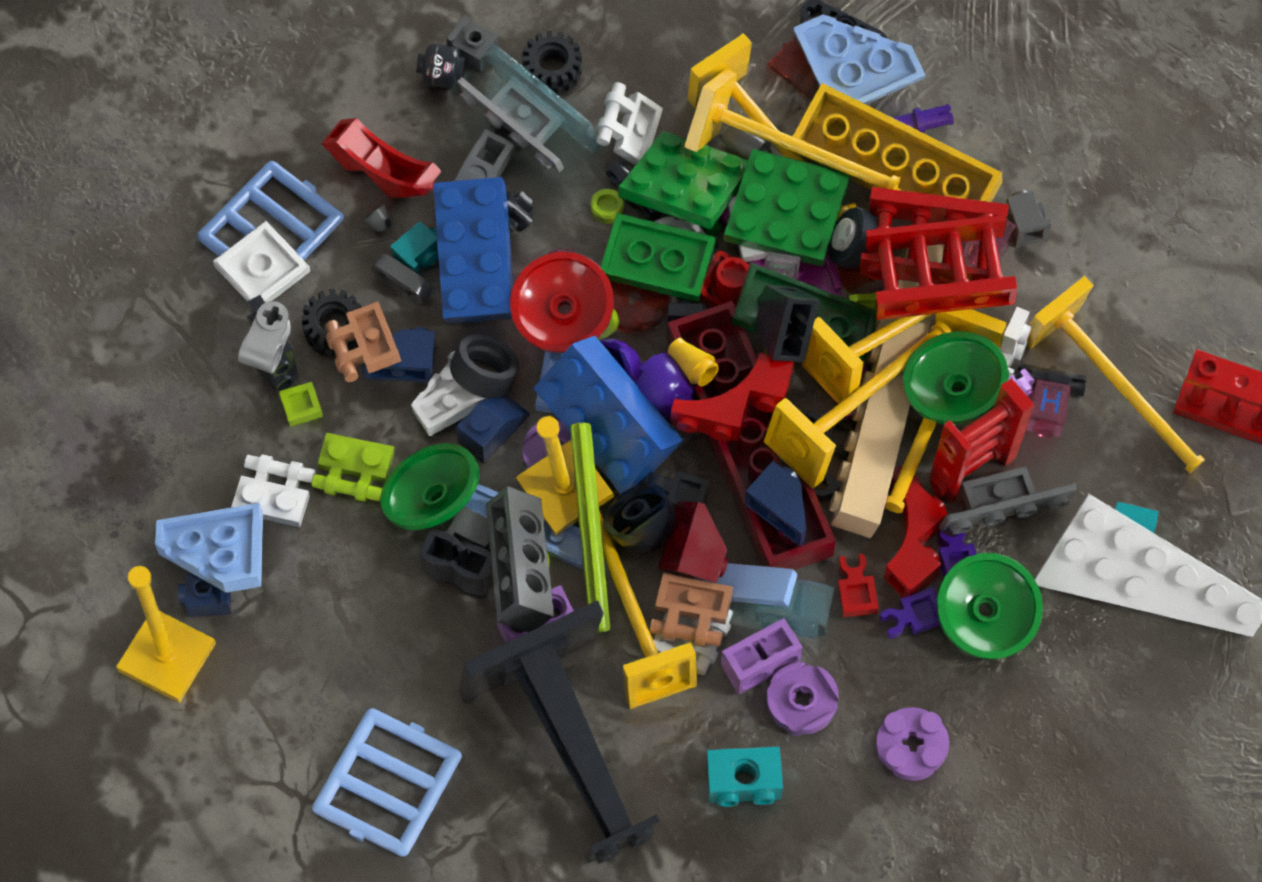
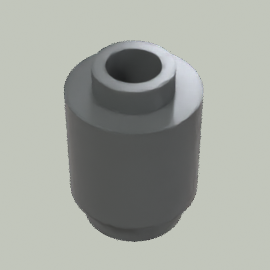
(742, 143)

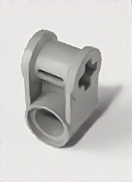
(265, 342)

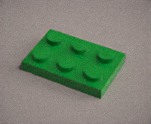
(657, 257)

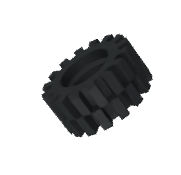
(554, 47)
(321, 307)

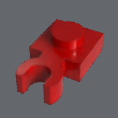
(856, 592)

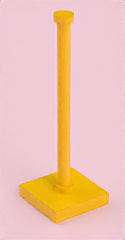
(736, 59)
(713, 111)
(1060, 315)
(964, 321)
(839, 366)
(804, 444)
(554, 480)
(165, 650)
(657, 673)

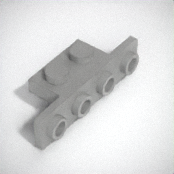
(521, 115)

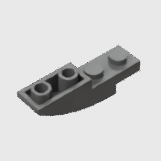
(488, 155)

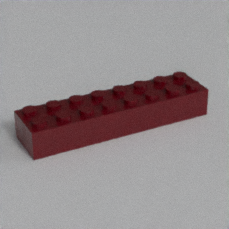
(747, 458)

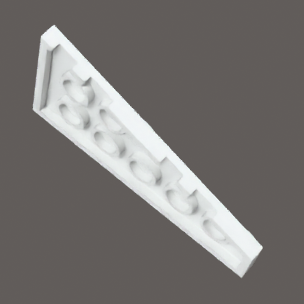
(1129, 566)

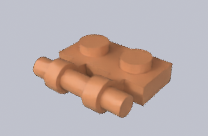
(373, 338)
(695, 600)

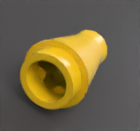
(695, 363)

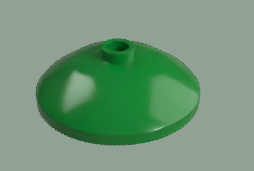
(952, 363)
(430, 486)
(1008, 593)

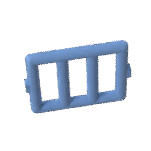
(252, 192)

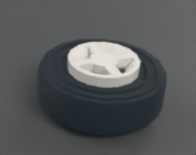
(850, 237)

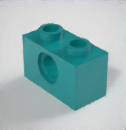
(760, 763)

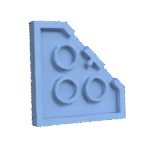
(857, 59)
(216, 545)

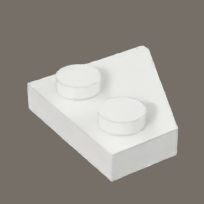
(443, 401)

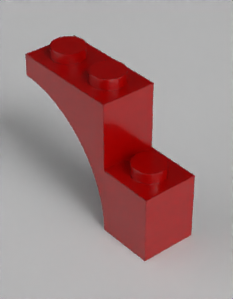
(388, 168)
(725, 414)
(914, 564)

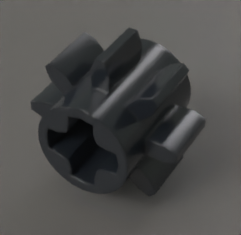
(519, 211)

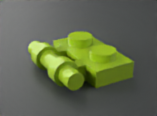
(353, 458)

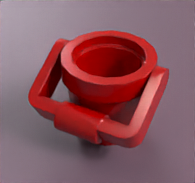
(724, 279)

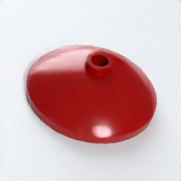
(555, 282)

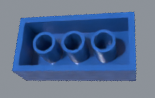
(474, 250)
(626, 428)

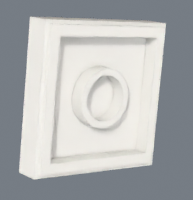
(261, 264)

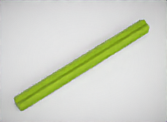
(589, 519)

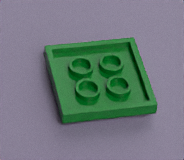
(684, 181)
(787, 207)

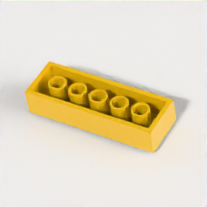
(893, 148)

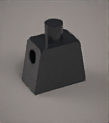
(785, 321)

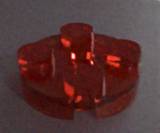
(642, 314)

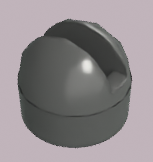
(379, 219)

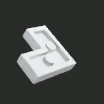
(1016, 337)

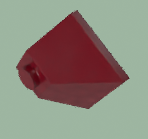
(694, 545)

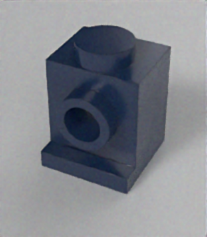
(203, 604)

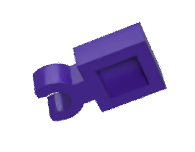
(953, 550)
(917, 612)

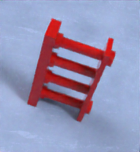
(924, 209)
(948, 297)
(1222, 396)
(990, 436)

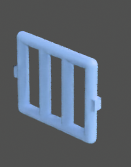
(357, 747)

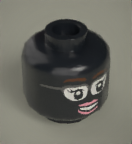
(441, 66)

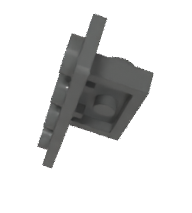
(1000, 496)

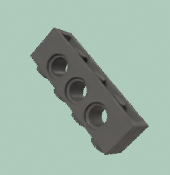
(519, 560)

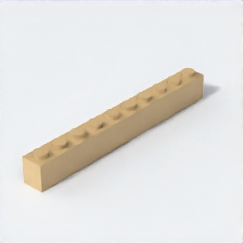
(878, 431)

